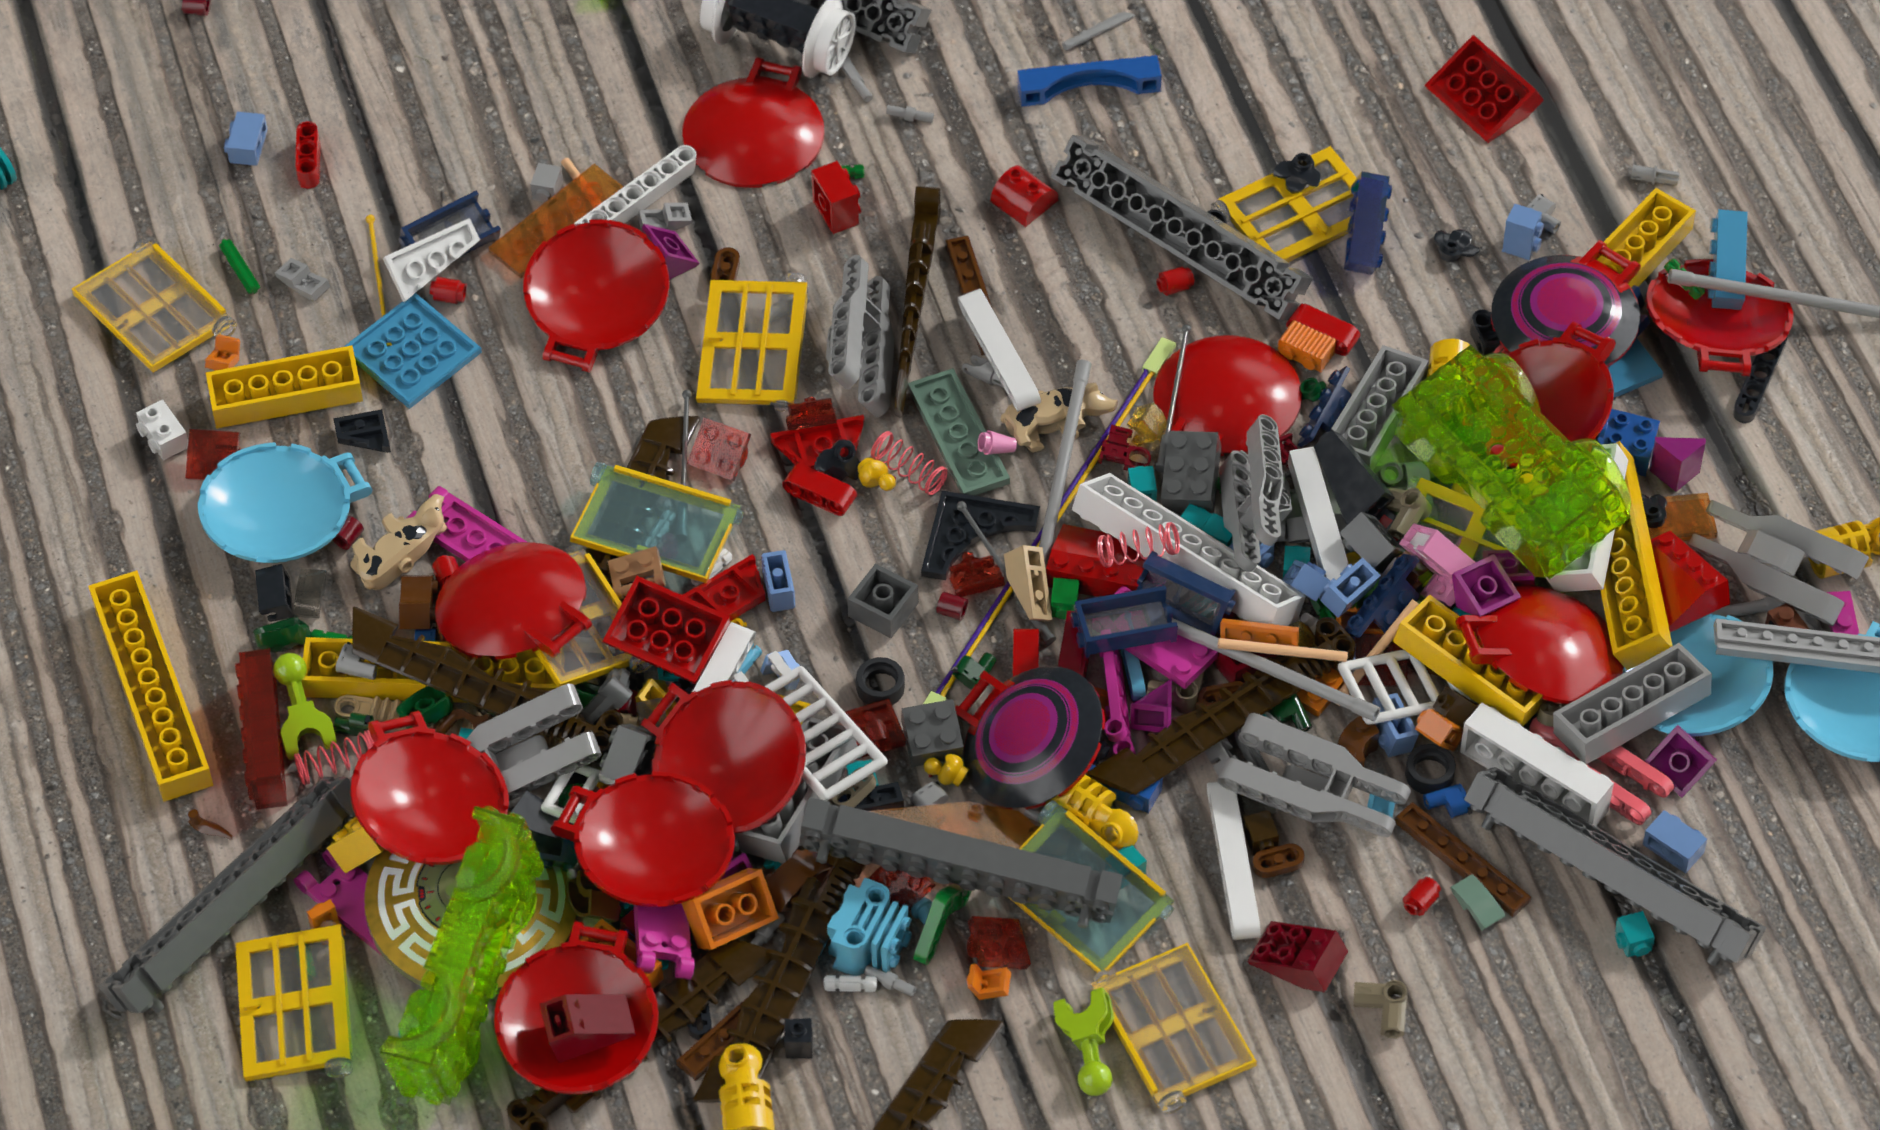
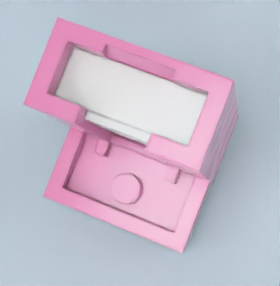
(1438, 556)

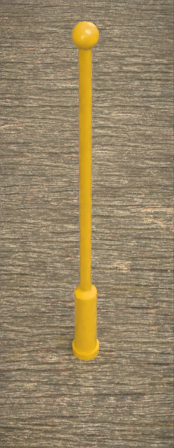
(370, 219)

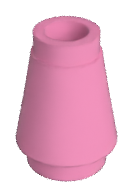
(995, 443)

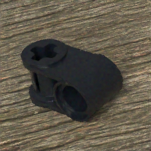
(1484, 336)

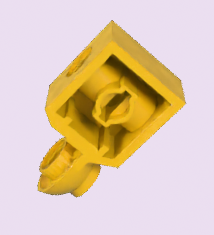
(353, 846)

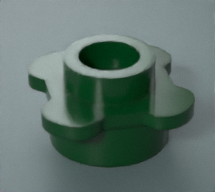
(1312, 389)

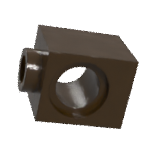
(1454, 706)
(1260, 831)

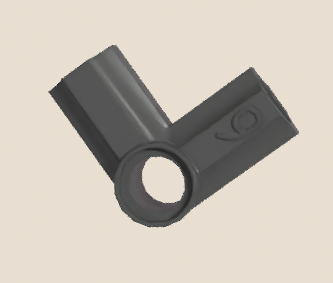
(610, 696)

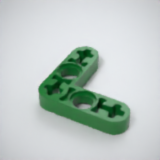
(945, 902)

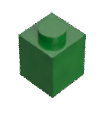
(1063, 597)

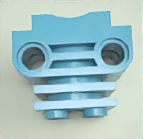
(868, 930)

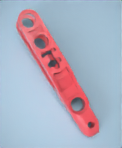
(1627, 765)

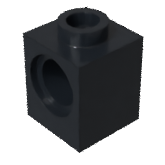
(798, 1038)

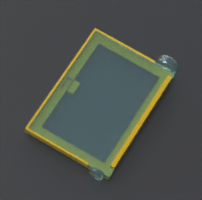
(643, 511)
(1138, 901)

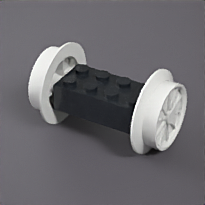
(819, 35)

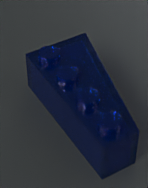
(1367, 222)

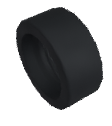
(880, 666)
(1434, 753)

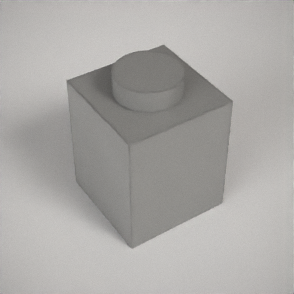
(546, 182)

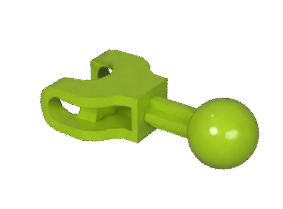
(303, 716)
(1088, 1031)

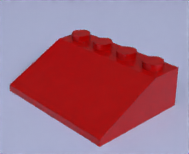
(1483, 90)
(1077, 557)
(1687, 582)
(666, 629)

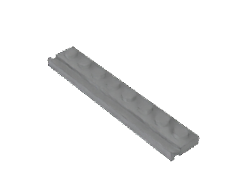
(1797, 645)

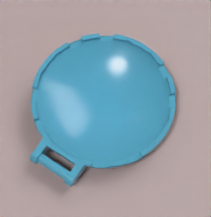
(278, 501)
(1736, 686)
(1838, 706)

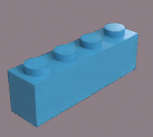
(1728, 255)

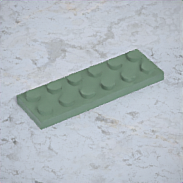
(956, 432)

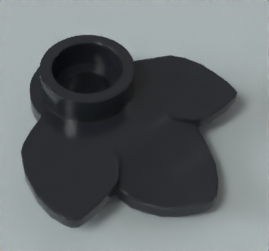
(1298, 173)
(1455, 245)
(836, 465)
(1655, 510)

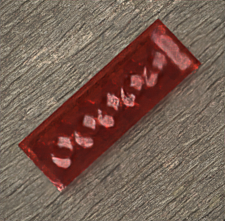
(261, 729)

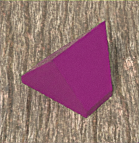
(1153, 710)

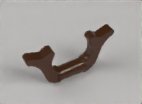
(455, 715)

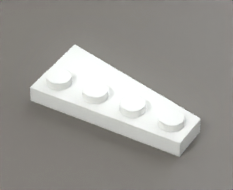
(423, 260)

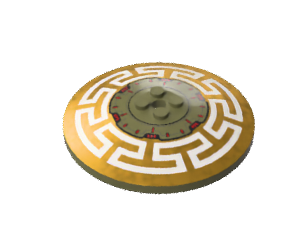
(410, 899)

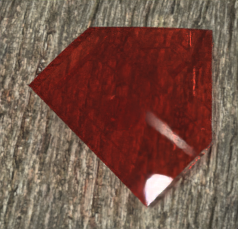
(810, 414)
(975, 575)

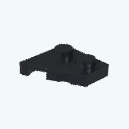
(363, 431)

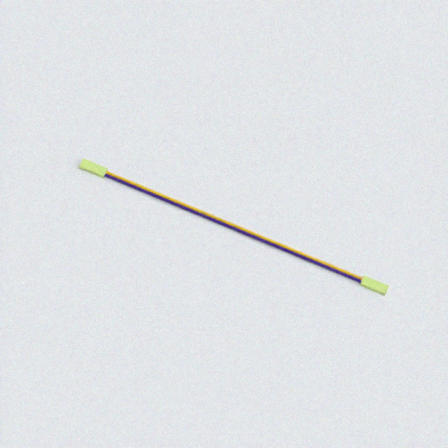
(1151, 368)

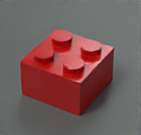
(835, 197)

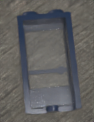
(448, 216)
(1191, 596)
(1123, 620)

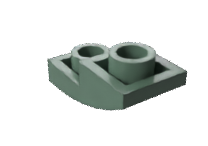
(1478, 900)

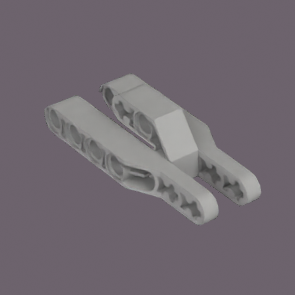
(862, 337)
(1255, 493)
(1782, 546)
(531, 761)
(1303, 791)

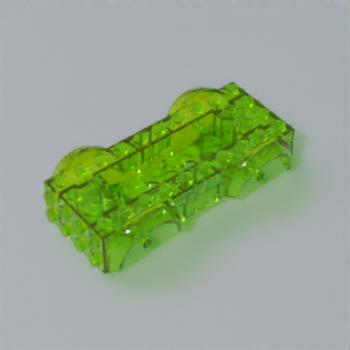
(1487, 402)
(480, 925)

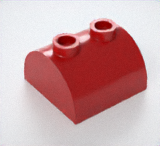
(1022, 195)

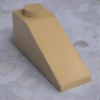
(1028, 579)

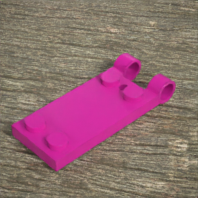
(468, 529)
(1175, 660)
(1117, 710)
(346, 896)
(660, 929)

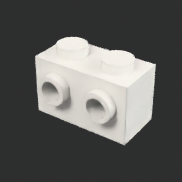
(162, 430)

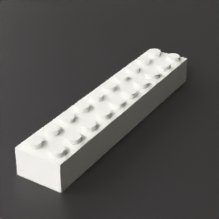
(1120, 507)

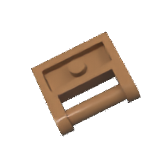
(642, 564)

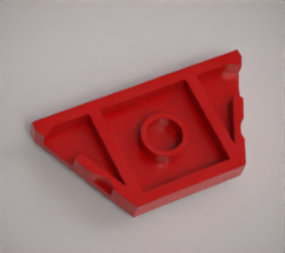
(807, 443)
(732, 590)

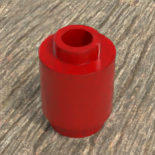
(1175, 280)
(448, 290)
(443, 568)
(1421, 896)

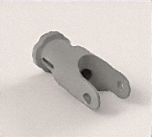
(982, 370)

